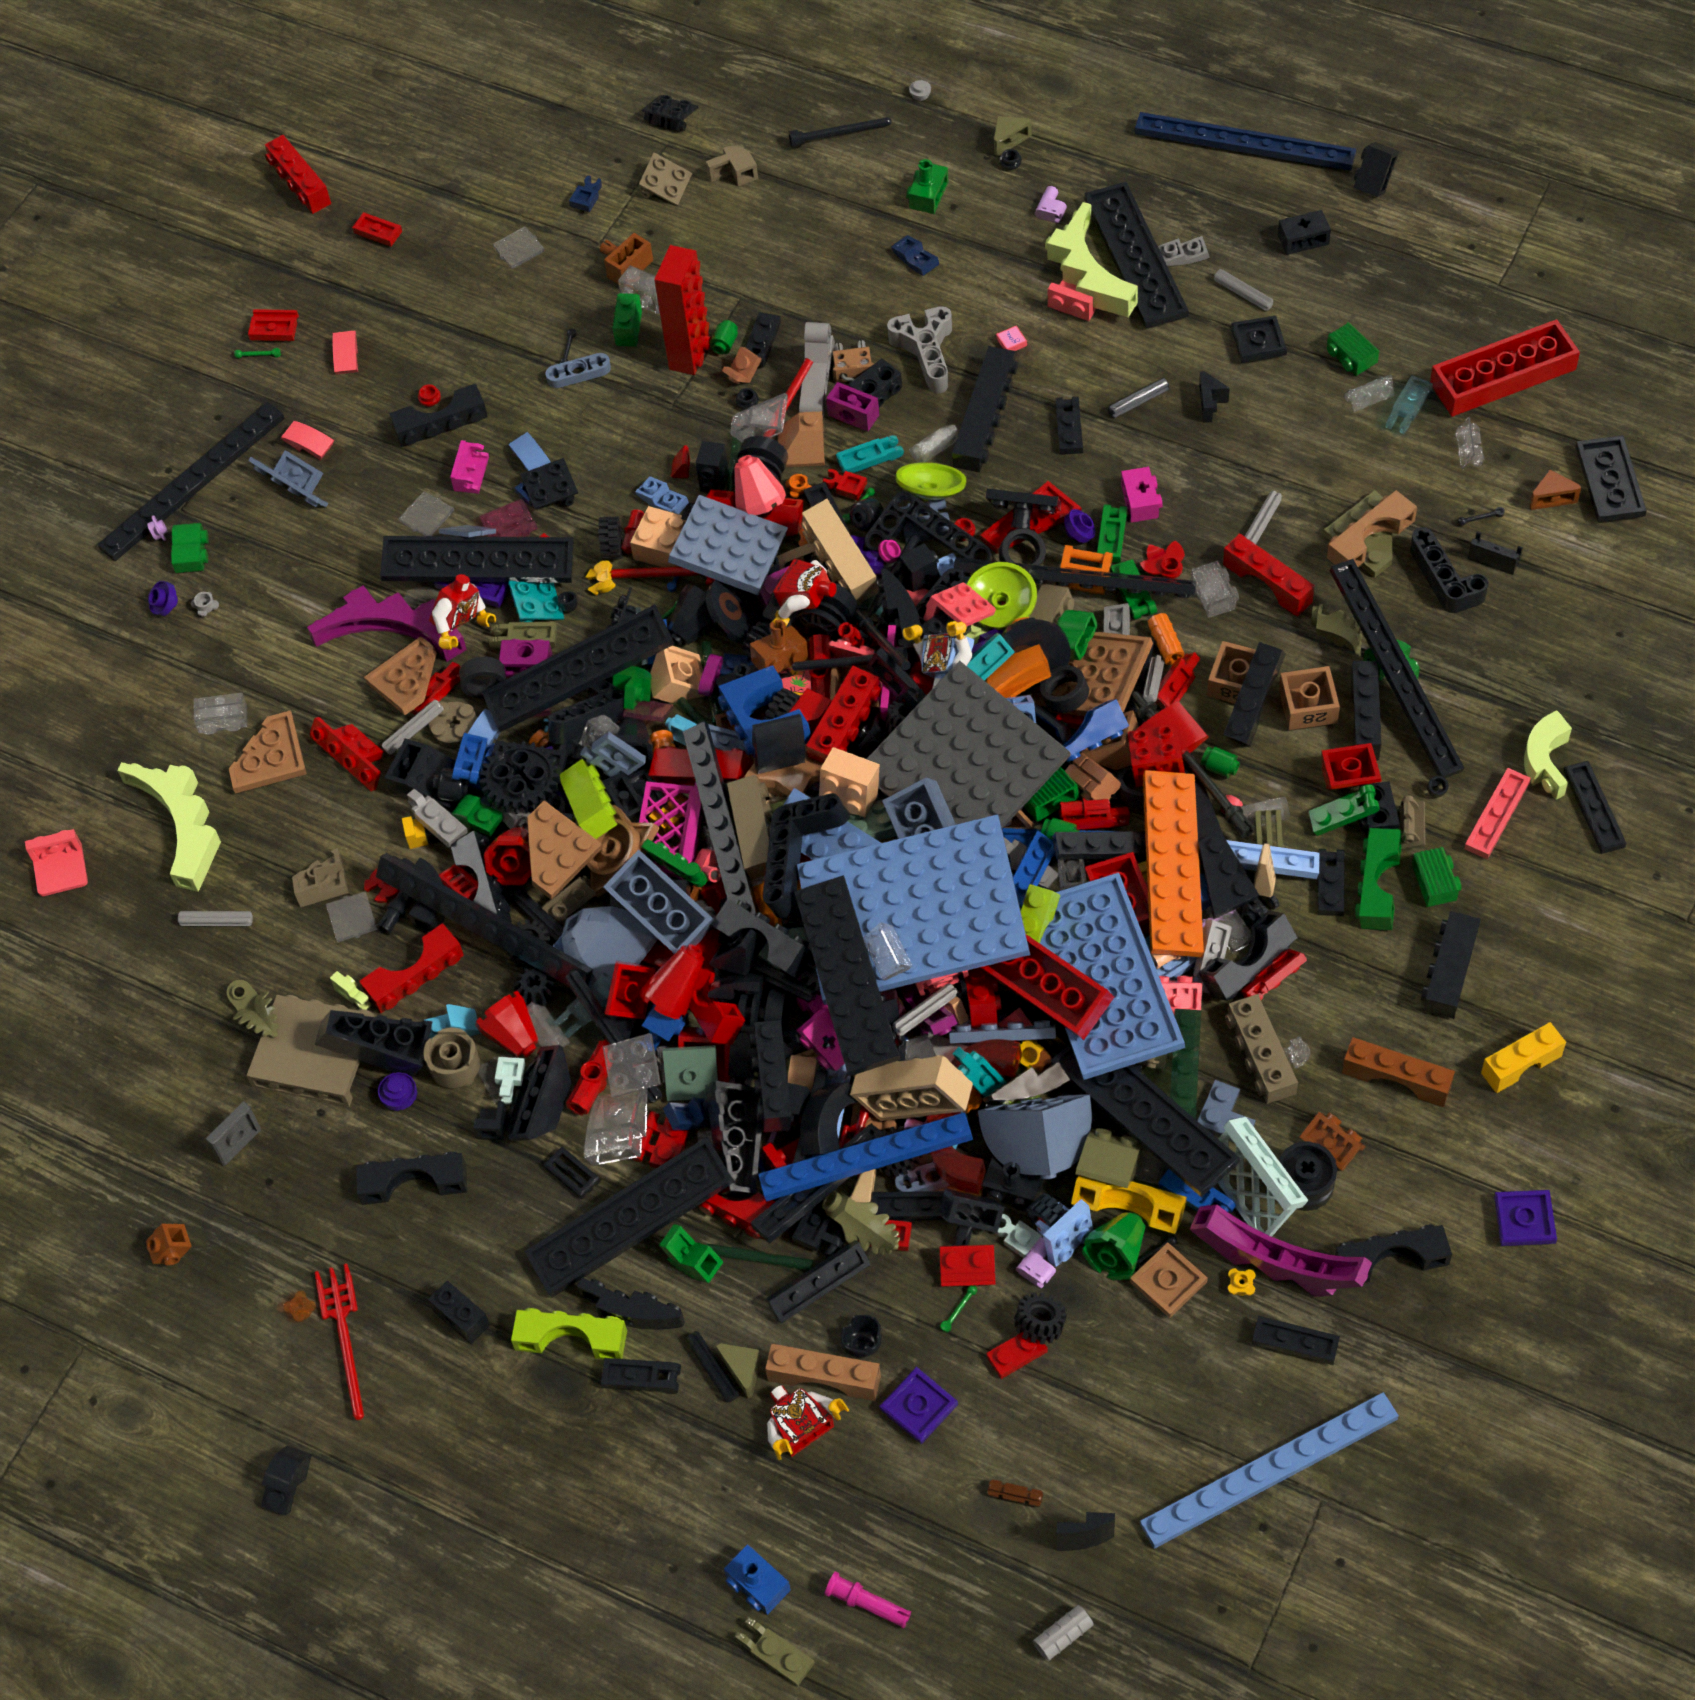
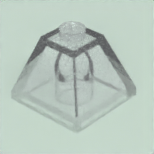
(761, 419)

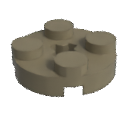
(440, 725)

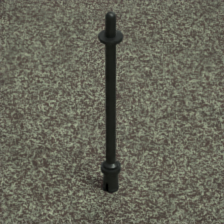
(1233, 813)

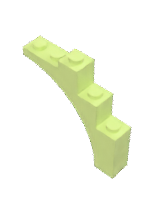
(1081, 268)
(195, 841)

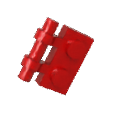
(668, 1145)

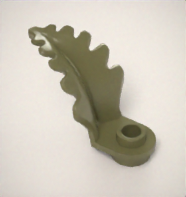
(1337, 628)
(253, 1008)
(862, 1223)

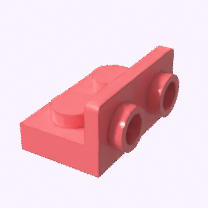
(1183, 992)

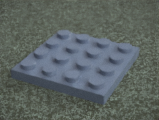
(728, 544)

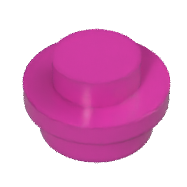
(889, 550)

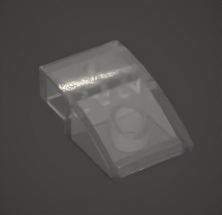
(616, 1128)

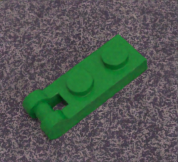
(1112, 531)
(1134, 599)
(1344, 810)
(675, 863)

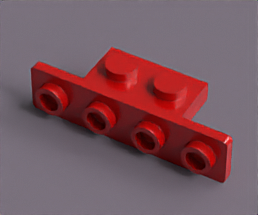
(350, 749)

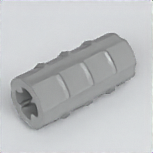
(1063, 1632)

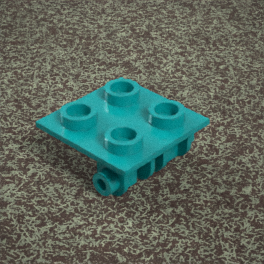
(535, 601)

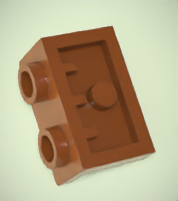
(1327, 1132)

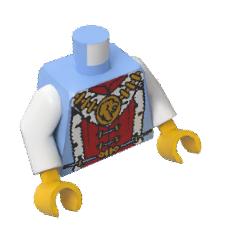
(941, 651)

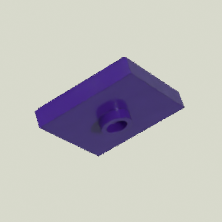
(1525, 1218)
(918, 1405)

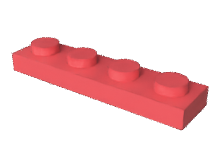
(1497, 813)

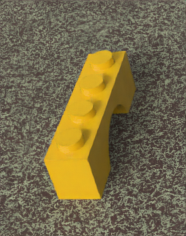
(1158, 1207)

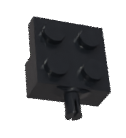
(628, 793)

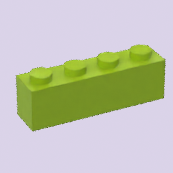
(588, 799)

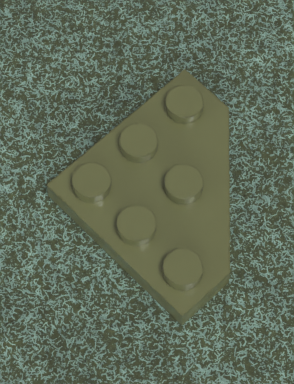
(1378, 544)

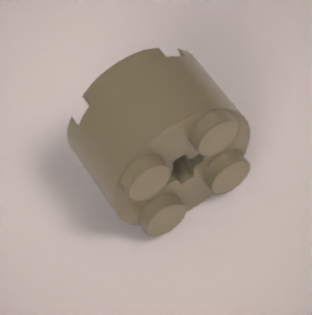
(452, 1058)

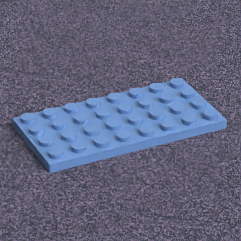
(1103, 940)

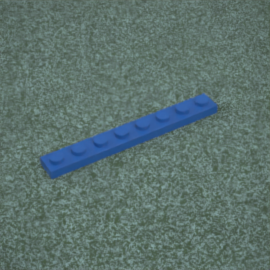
(865, 1156)

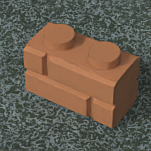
(1092, 779)

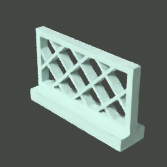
(1265, 1167)

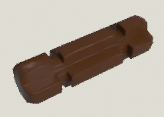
(1015, 1493)

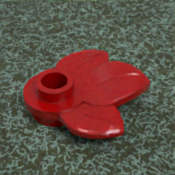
(1161, 560)

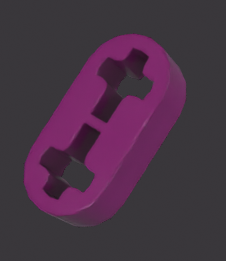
(710, 673)

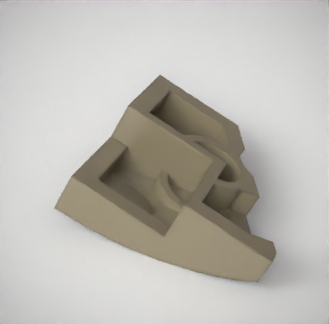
(321, 881)

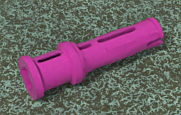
(854, 1595)

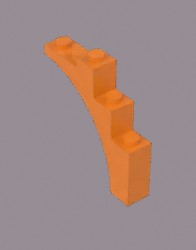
(1020, 672)

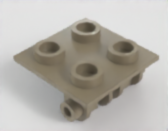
(664, 179)

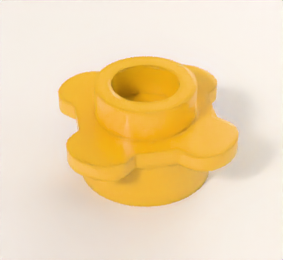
(1241, 1289)

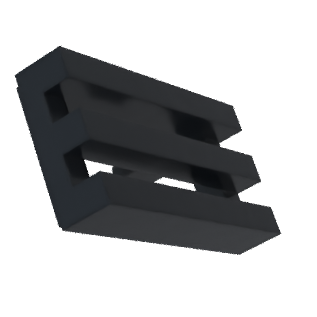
(586, 1186)

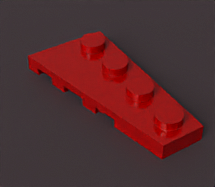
(1038, 521)

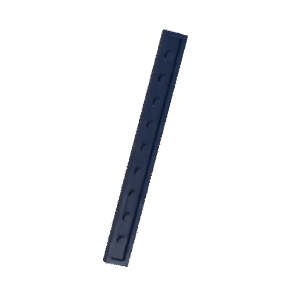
(1245, 141)

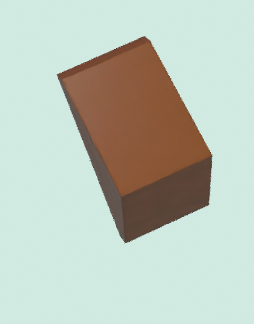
(1554, 491)

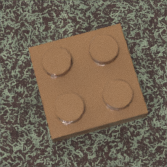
(1168, 1280)

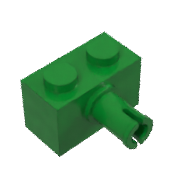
(927, 187)

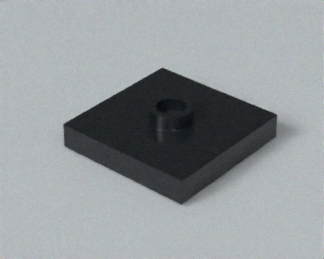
(1258, 339)

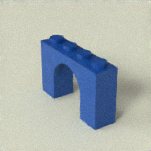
(748, 694)

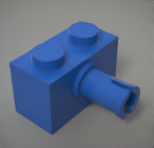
(662, 1026)
(757, 1580)

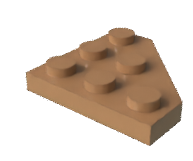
(405, 676)
(269, 755)
(557, 849)

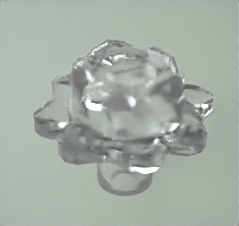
(1297, 1052)

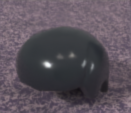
(861, 1336)

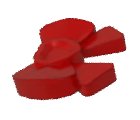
(386, 892)

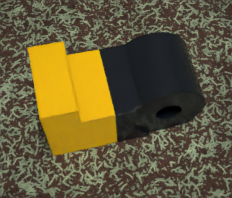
(417, 834)

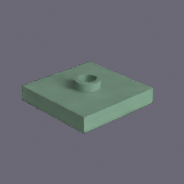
(689, 1071)

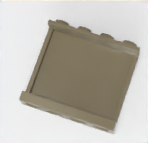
(293, 1061)

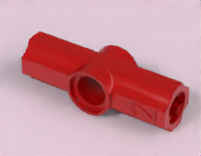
(820, 650)
(587, 1088)

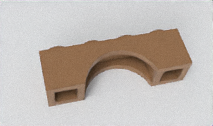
(1391, 515)
(849, 1375)

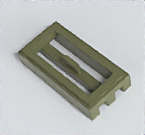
(1267, 813)

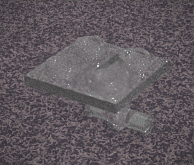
(633, 1065)

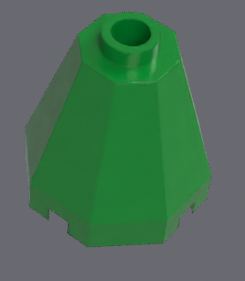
(1115, 1246)

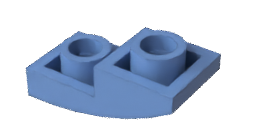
(529, 452)
(659, 496)
(485, 727)

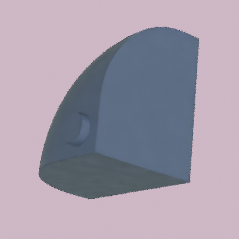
(1038, 1133)

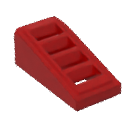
(467, 888)

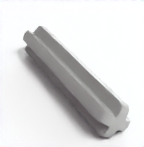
(1243, 289)
(1263, 516)
(1153, 679)
(413, 726)
(215, 918)
(924, 1009)

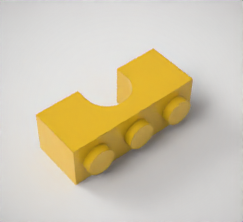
(1509, 1063)

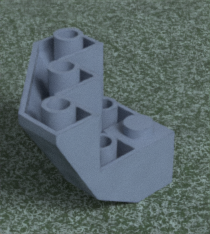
(606, 935)

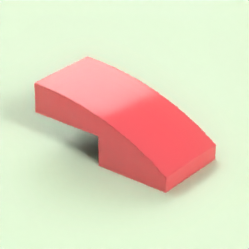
(345, 352)
(307, 438)

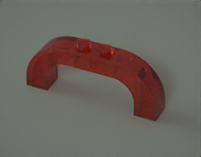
(958, 1169)

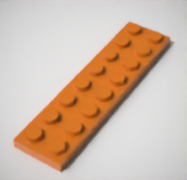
(1172, 864)

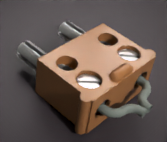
(851, 362)

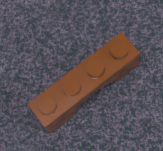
(1372, 1061)

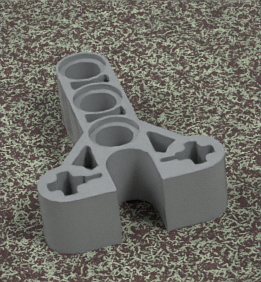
(925, 343)
(819, 349)

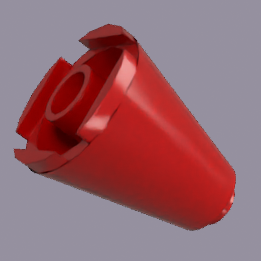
(674, 982)

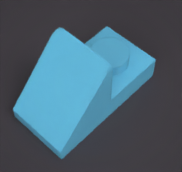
(457, 1017)

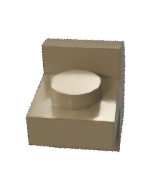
(734, 162)

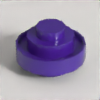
(1079, 526)
(162, 598)
(397, 1091)

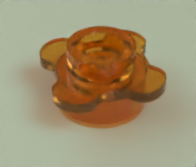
(302, 1313)

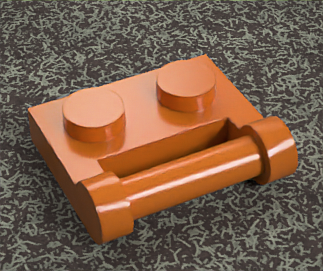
(1070, 553)

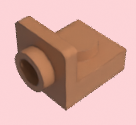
(743, 366)

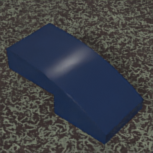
(914, 255)
(688, 1115)

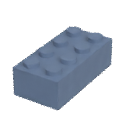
(918, 809)
(659, 903)

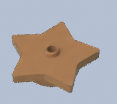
(784, 780)
(617, 848)

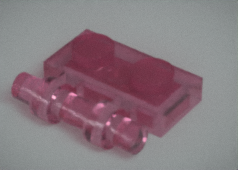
(509, 517)

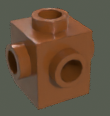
(168, 1244)

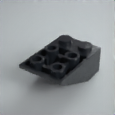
(415, 769)

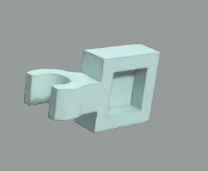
(509, 1074)

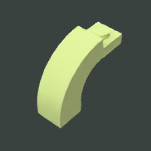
(1546, 736)

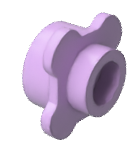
(157, 529)

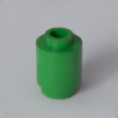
(724, 337)
(1220, 762)
(1057, 825)

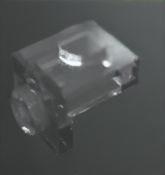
(597, 728)

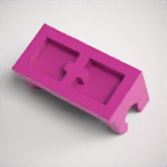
(469, 467)

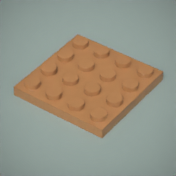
(1110, 669)

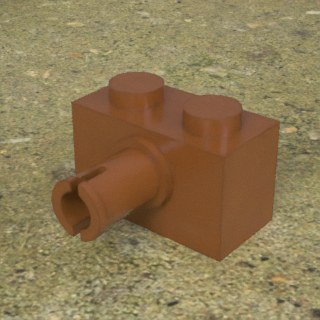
(633, 252)
(779, 648)

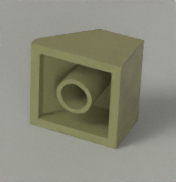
(1109, 1158)

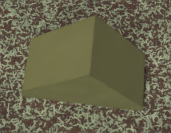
(1010, 132)
(742, 1364)

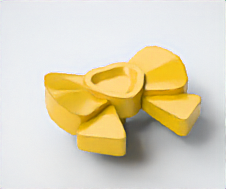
(602, 573)

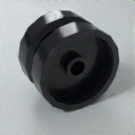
(1312, 1170)

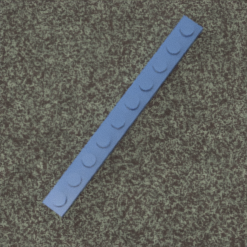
(1268, 1470)

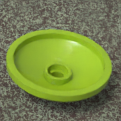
(930, 480)
(1005, 583)

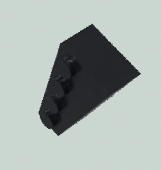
(376, 1040)
(736, 1133)

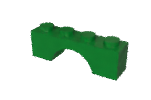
(1382, 852)

